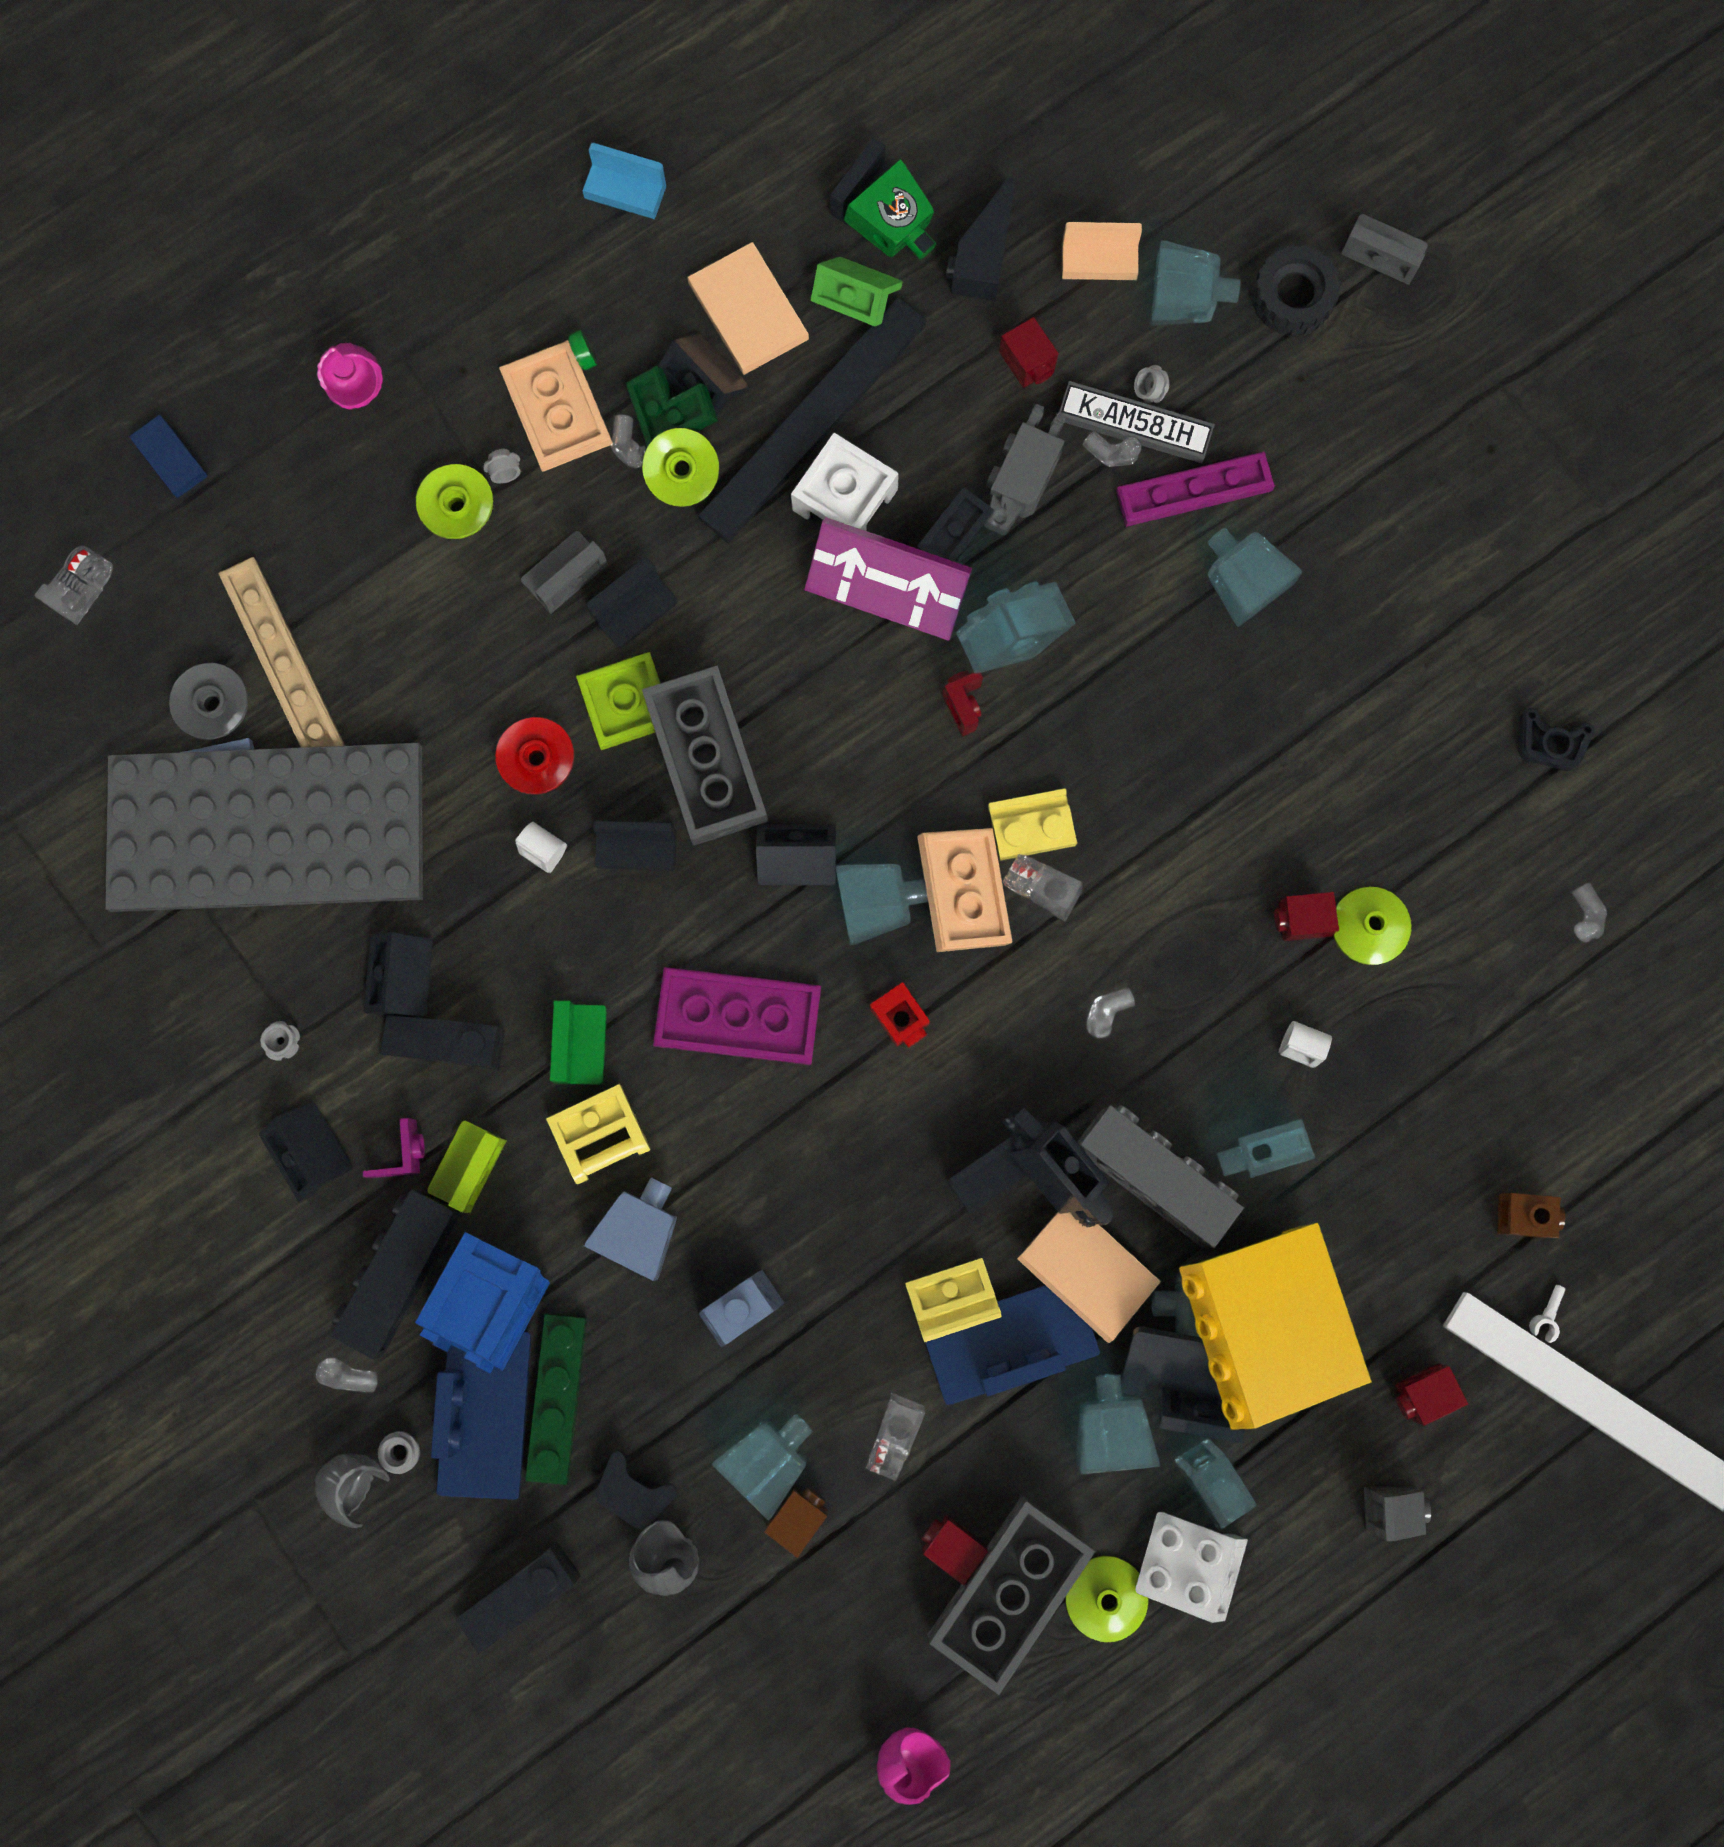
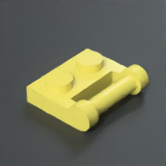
(592, 1121)

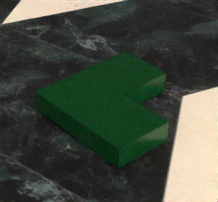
(661, 412)

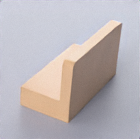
(1100, 251)

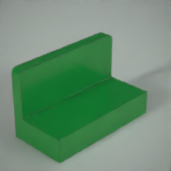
(578, 1044)

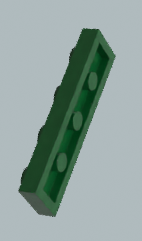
(556, 1399)

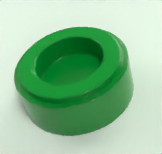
(582, 350)

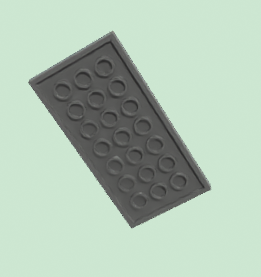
(264, 827)

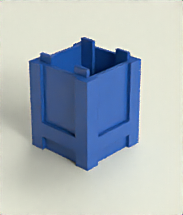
(482, 1303)

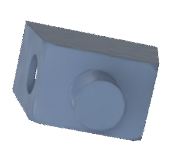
(636, 1231)
(741, 1308)

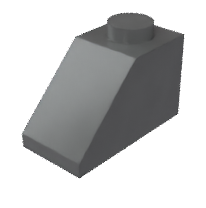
(1396, 1512)

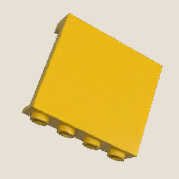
(1274, 1327)

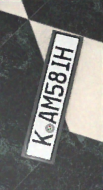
(1130, 418)

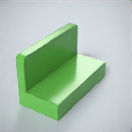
(853, 289)

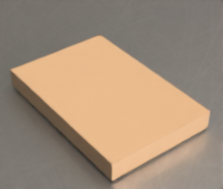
(748, 308)
(555, 406)
(964, 889)
(1089, 1273)

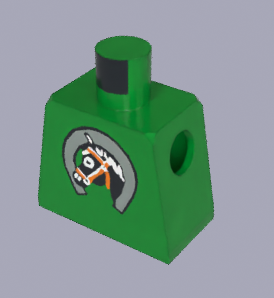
(893, 213)

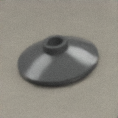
(196, 689)

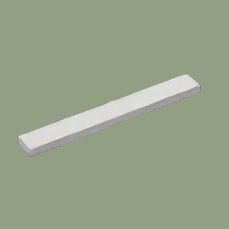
(1588, 1398)

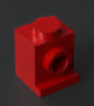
(900, 1001)

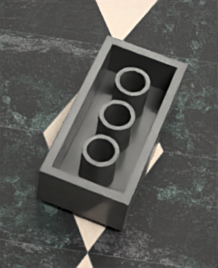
(705, 755)
(1160, 1178)
(1010, 1595)

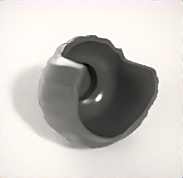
(344, 1485)
(663, 1559)

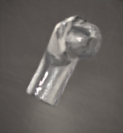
(623, 445)
(1113, 454)
(1594, 914)
(1104, 1010)
(340, 1376)

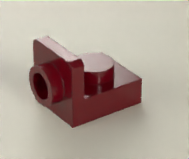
(963, 708)

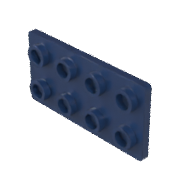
(1024, 1345)
(481, 1425)

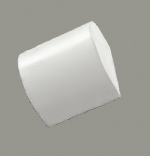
(540, 847)
(1305, 1044)

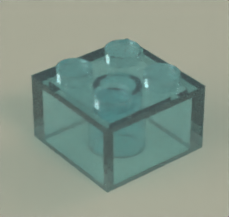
(1015, 626)

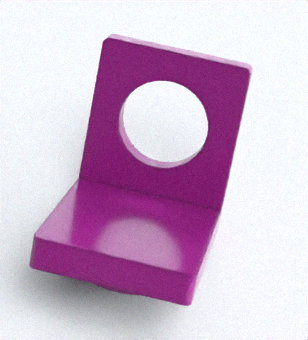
(412, 1149)

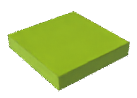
(617, 699)

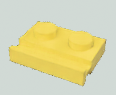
(1032, 824)
(953, 1300)

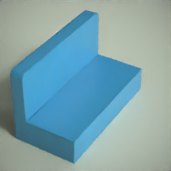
(625, 181)

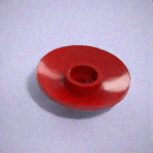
(522, 742)

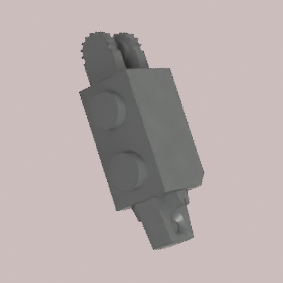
(1025, 472)

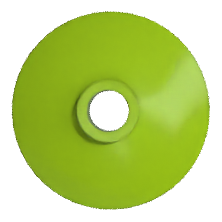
(660, 465)
(451, 485)
(1358, 939)
(1102, 1577)

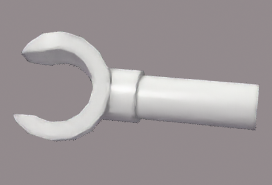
(1548, 1316)

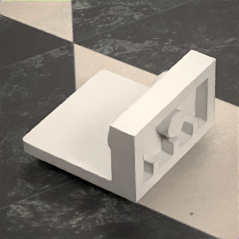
(1191, 1567)

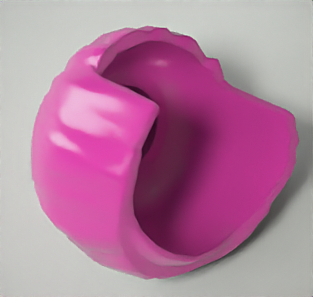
(349, 375)
(911, 1765)

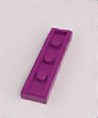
(1195, 489)

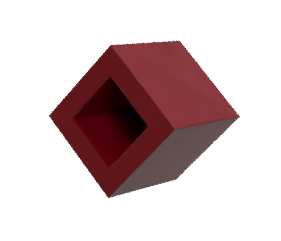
(1029, 353)
(1307, 916)
(1430, 1395)
(953, 1548)

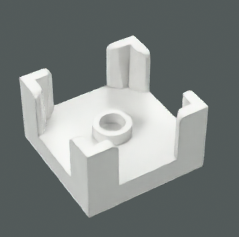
(844, 485)

